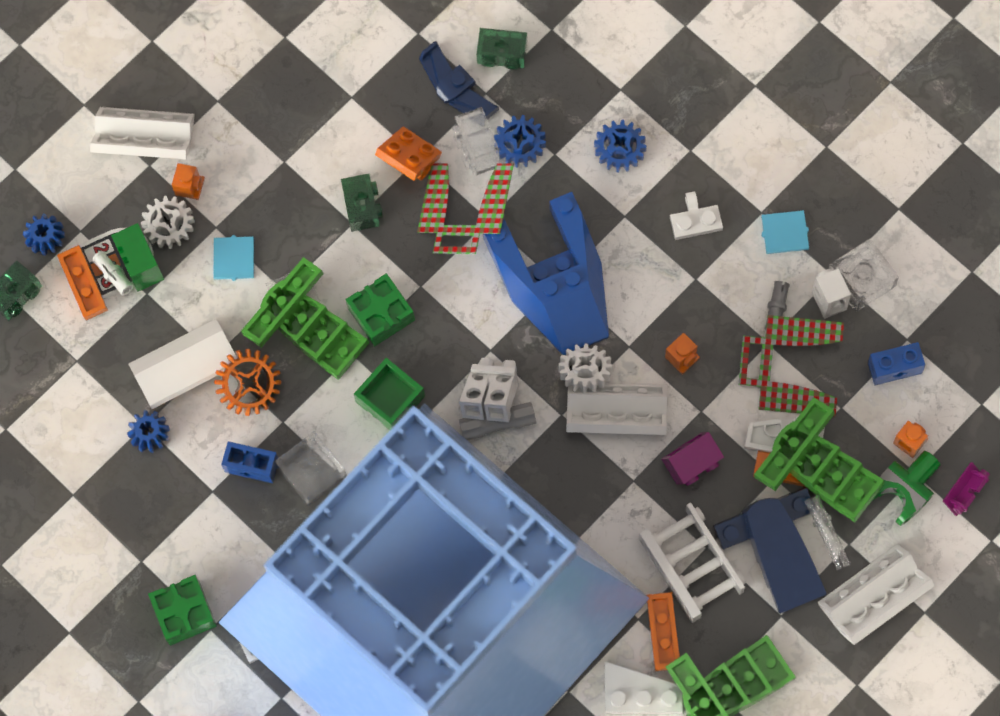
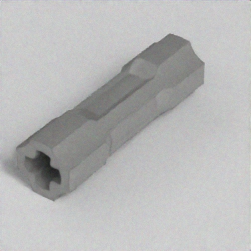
(521, 416)

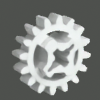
(177, 217)
(585, 368)

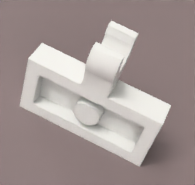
(695, 220)

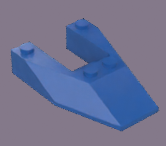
(560, 293)

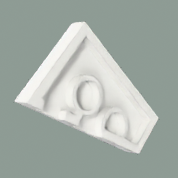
(763, 434)
(639, 693)

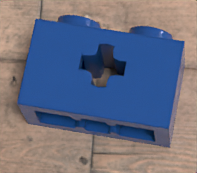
(896, 363)
(249, 462)

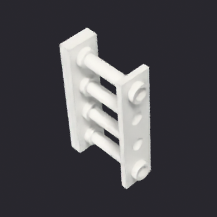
(681, 583)

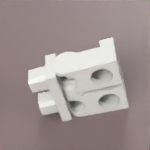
(489, 391)

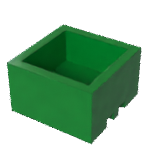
(137, 257)
(380, 310)
(389, 394)
(182, 610)

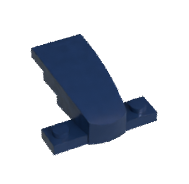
(777, 547)

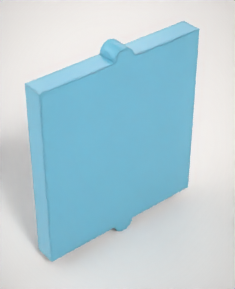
(785, 232)
(233, 258)

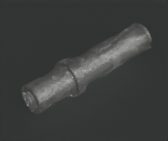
(827, 532)

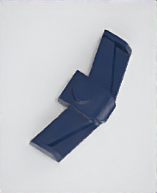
(453, 85)

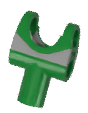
(910, 484)

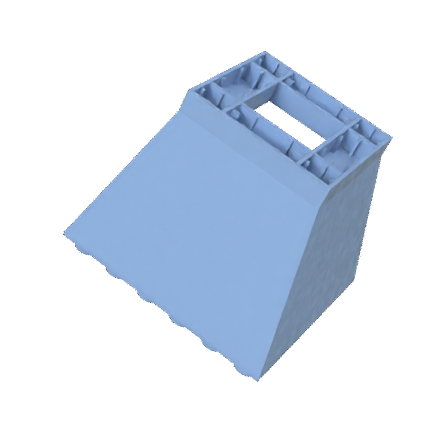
(432, 590)

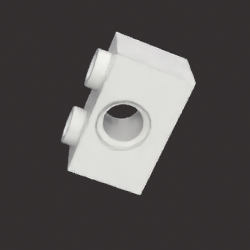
(831, 292)

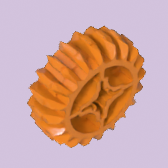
(241, 391)

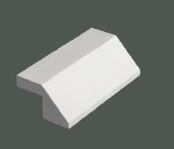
(142, 133)
(182, 363)
(618, 409)
(875, 594)

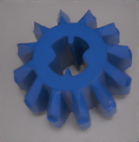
(51, 227)
(159, 429)

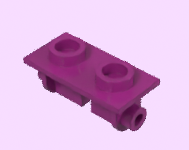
(962, 492)

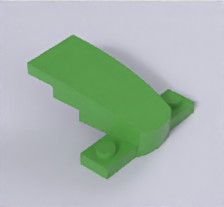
(306, 322)
(819, 464)
(733, 684)

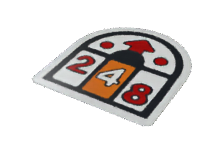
(105, 243)

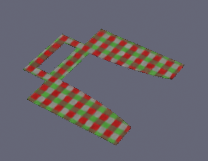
(489, 216)
(788, 332)

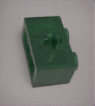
(493, 40)
(357, 189)
(22, 282)

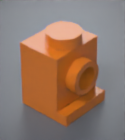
(187, 182)
(682, 353)
(911, 438)

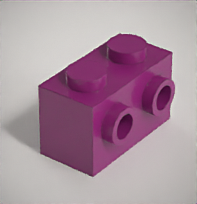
(693, 458)

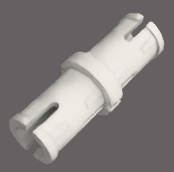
(113, 273)

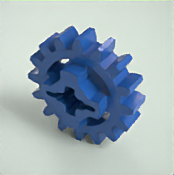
(620, 135)
(528, 142)

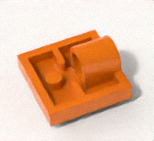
(409, 154)

